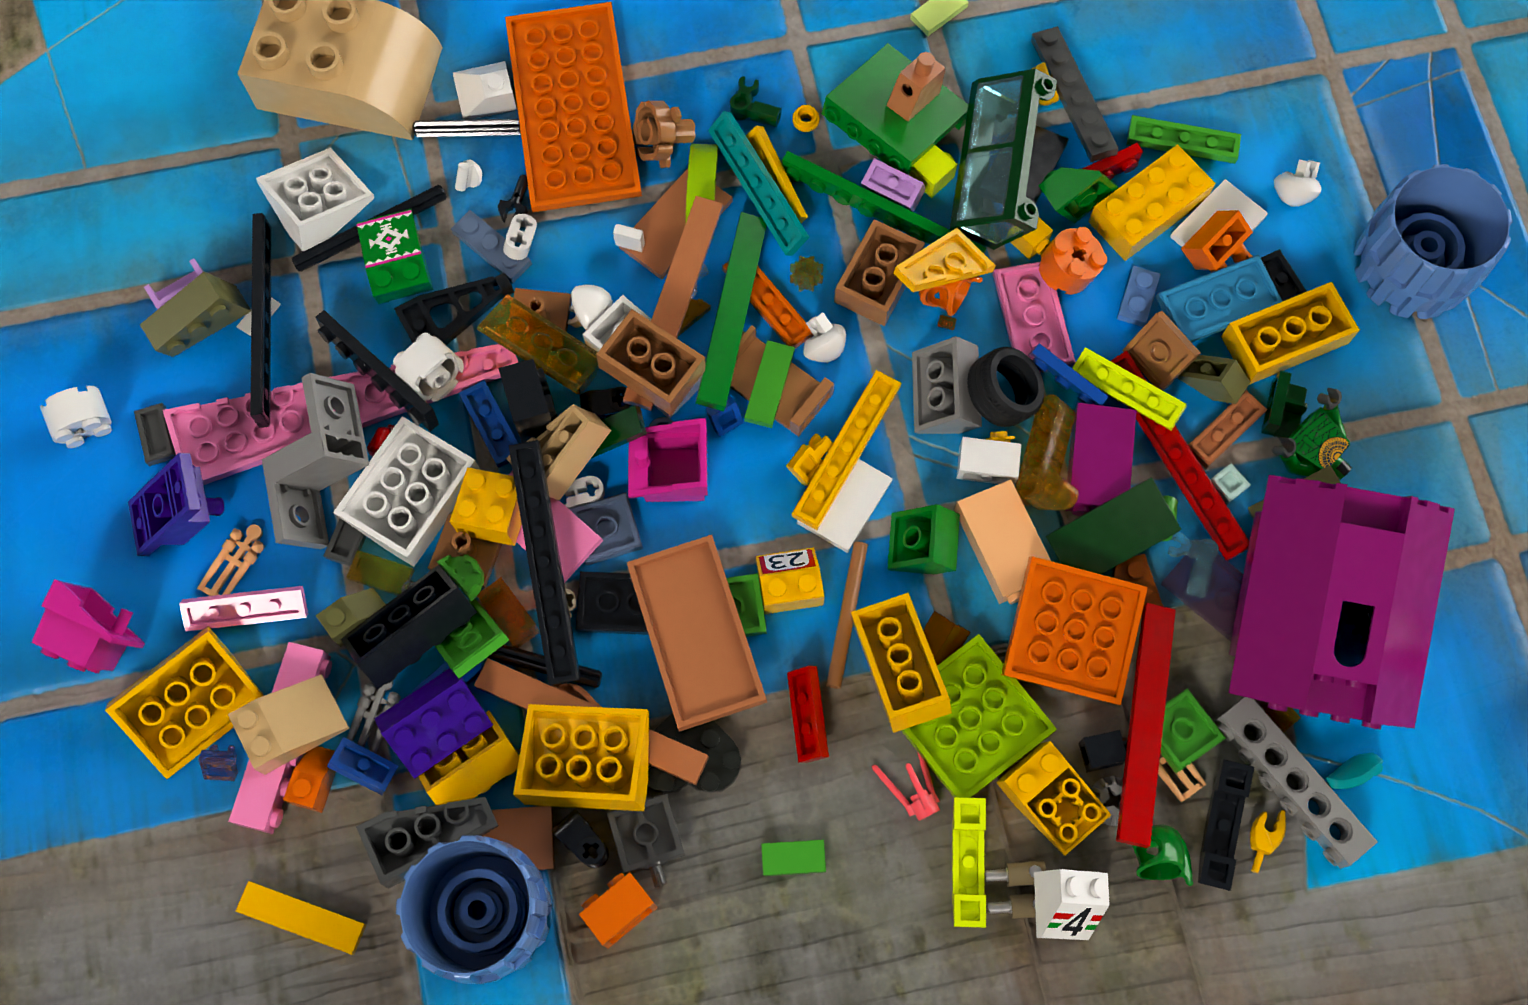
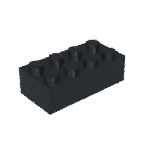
(408, 627)

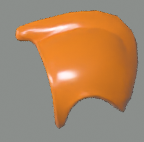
(950, 295)

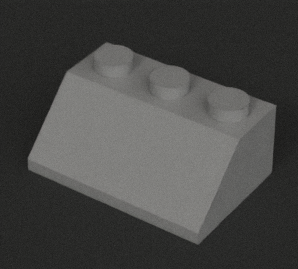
(941, 388)

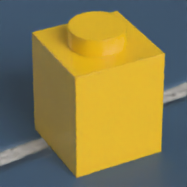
(1035, 241)

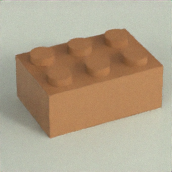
(869, 279)
(651, 362)

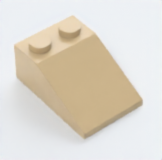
(288, 723)

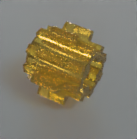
(808, 280)

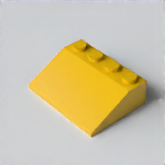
(184, 702)
(584, 757)

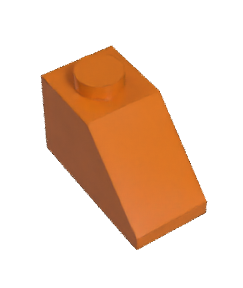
(311, 780)

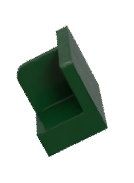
(1284, 407)

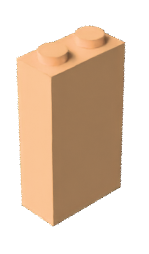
(1001, 537)

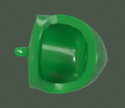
(1171, 860)

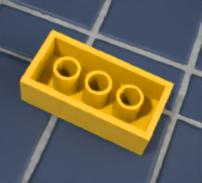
(1151, 202)
(1290, 332)
(901, 662)

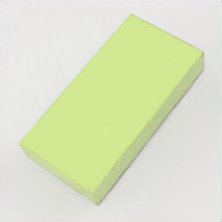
(937, 13)

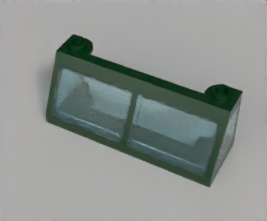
(996, 158)

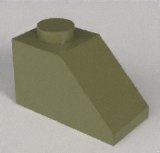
(1216, 378)
(349, 613)

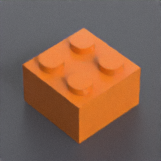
(617, 909)

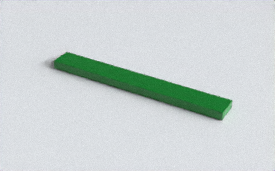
(731, 312)

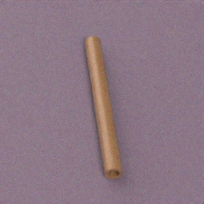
(845, 621)

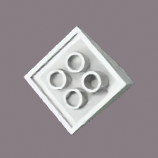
(315, 197)

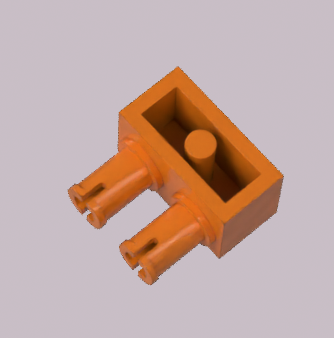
(1218, 240)

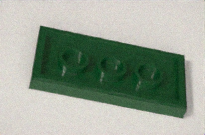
(1115, 530)

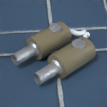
(1016, 875)

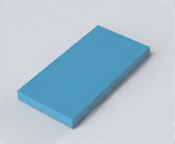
(1219, 298)

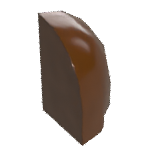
(944, 636)

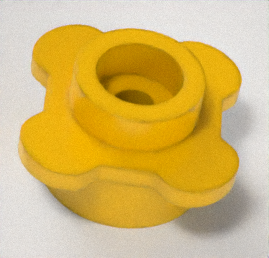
(1000, 436)

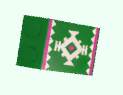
(393, 256)

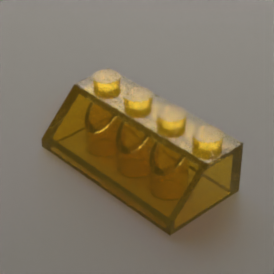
(539, 339)

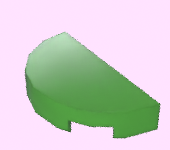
(464, 573)

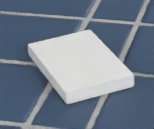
(1223, 198)
(852, 506)

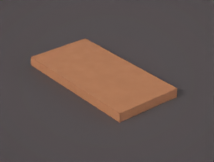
(696, 633)

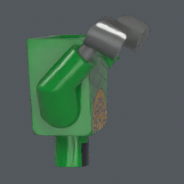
(1317, 440)

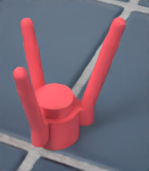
(924, 802)

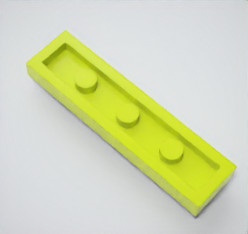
(1129, 389)

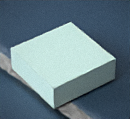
(1230, 483)

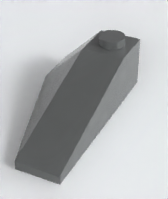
(403, 837)

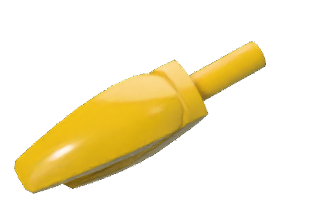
(1265, 841)

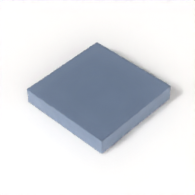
(614, 523)

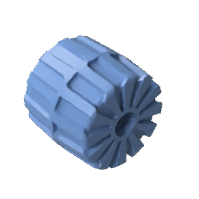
(1433, 241)
(440, 902)

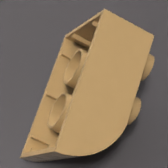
(341, 63)

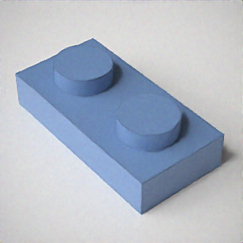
(1138, 296)

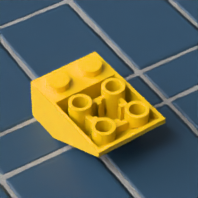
(1053, 797)

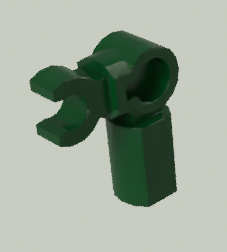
(743, 107)

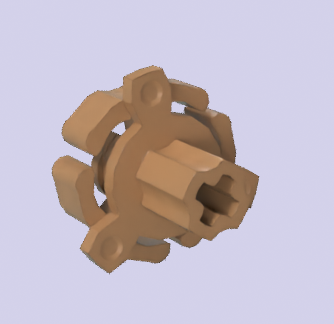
(660, 127)

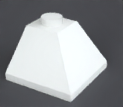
(484, 91)

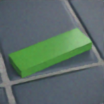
(769, 384)

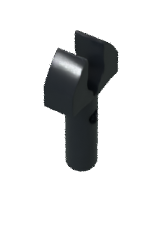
(515, 201)

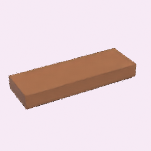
(1226, 429)

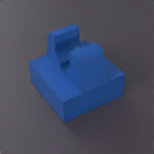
(727, 420)

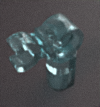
(1204, 553)

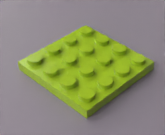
(989, 722)

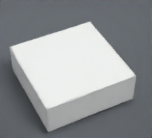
(629, 237)

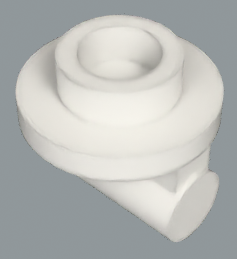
(468, 175)

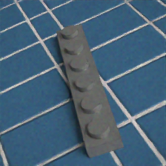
(1075, 95)

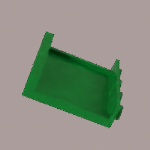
(862, 112)

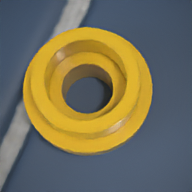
(802, 112)

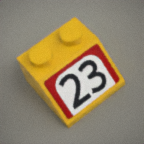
(790, 580)

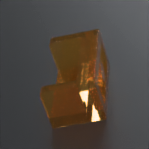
(508, 613)

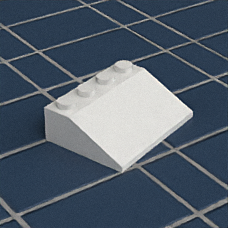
(406, 491)

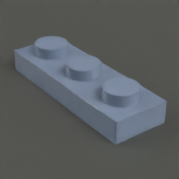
(488, 245)

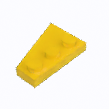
(943, 263)

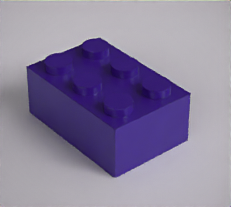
(433, 722)

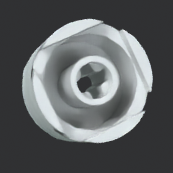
(429, 367)
(76, 415)

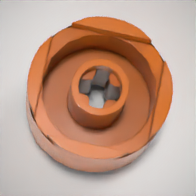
(1072, 260)

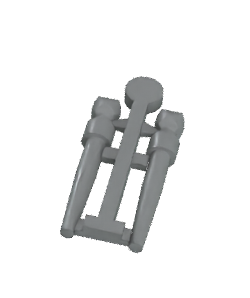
(363, 703)

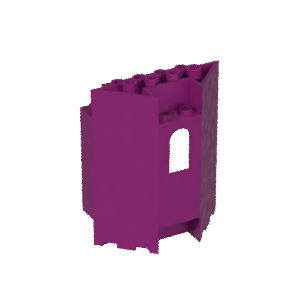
(1307, 557)

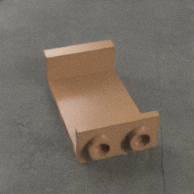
(801, 394)

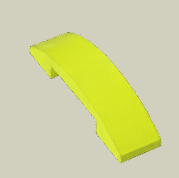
(968, 862)

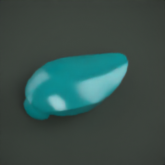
(1355, 771)

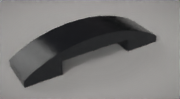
(1223, 824)

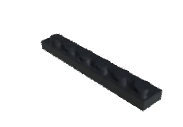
(380, 374)

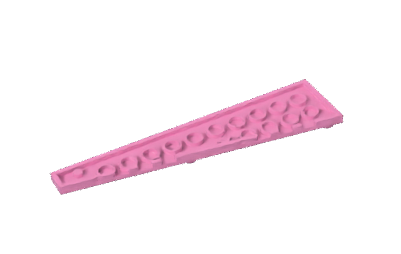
(228, 441)

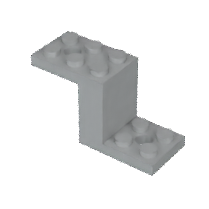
(315, 462)

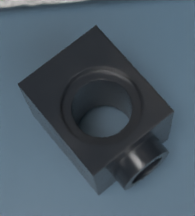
(1103, 750)

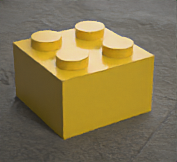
(487, 507)

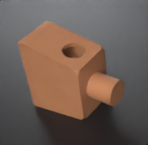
(923, 79)

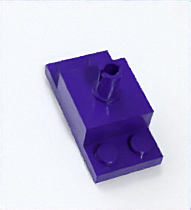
(171, 507)

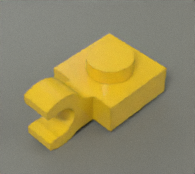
(808, 458)

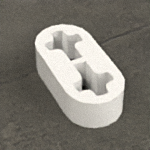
(516, 235)
(579, 486)

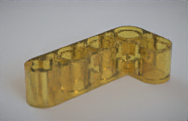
(1039, 475)

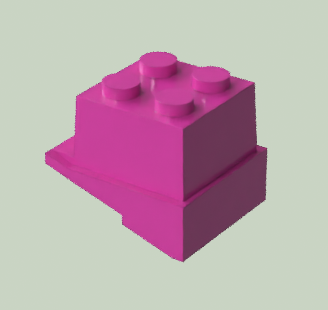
(670, 463)
(83, 628)

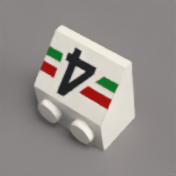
(1069, 903)

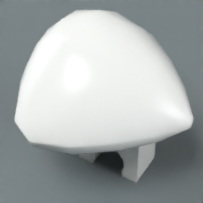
(1299, 187)
(588, 304)
(827, 340)

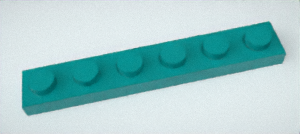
(758, 183)

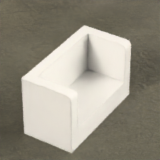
(988, 460)

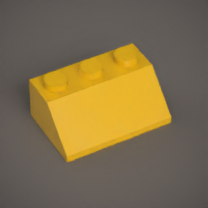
(472, 767)

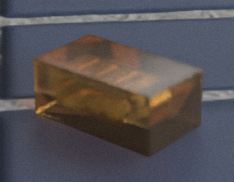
(947, 322)

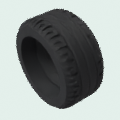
(989, 397)

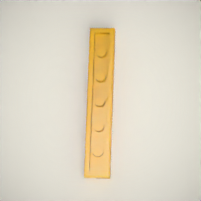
(846, 450)

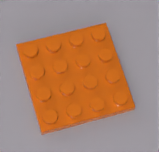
(1074, 630)

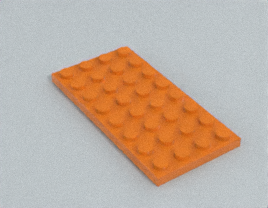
(572, 107)

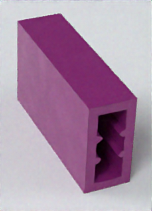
(1100, 454)

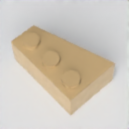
(569, 446)

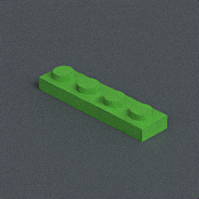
(1192, 139)

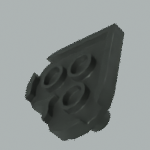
(707, 738)

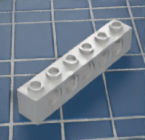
(1354, 837)

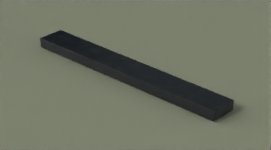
(261, 321)
(544, 562)

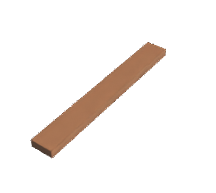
(682, 276)
(524, 690)

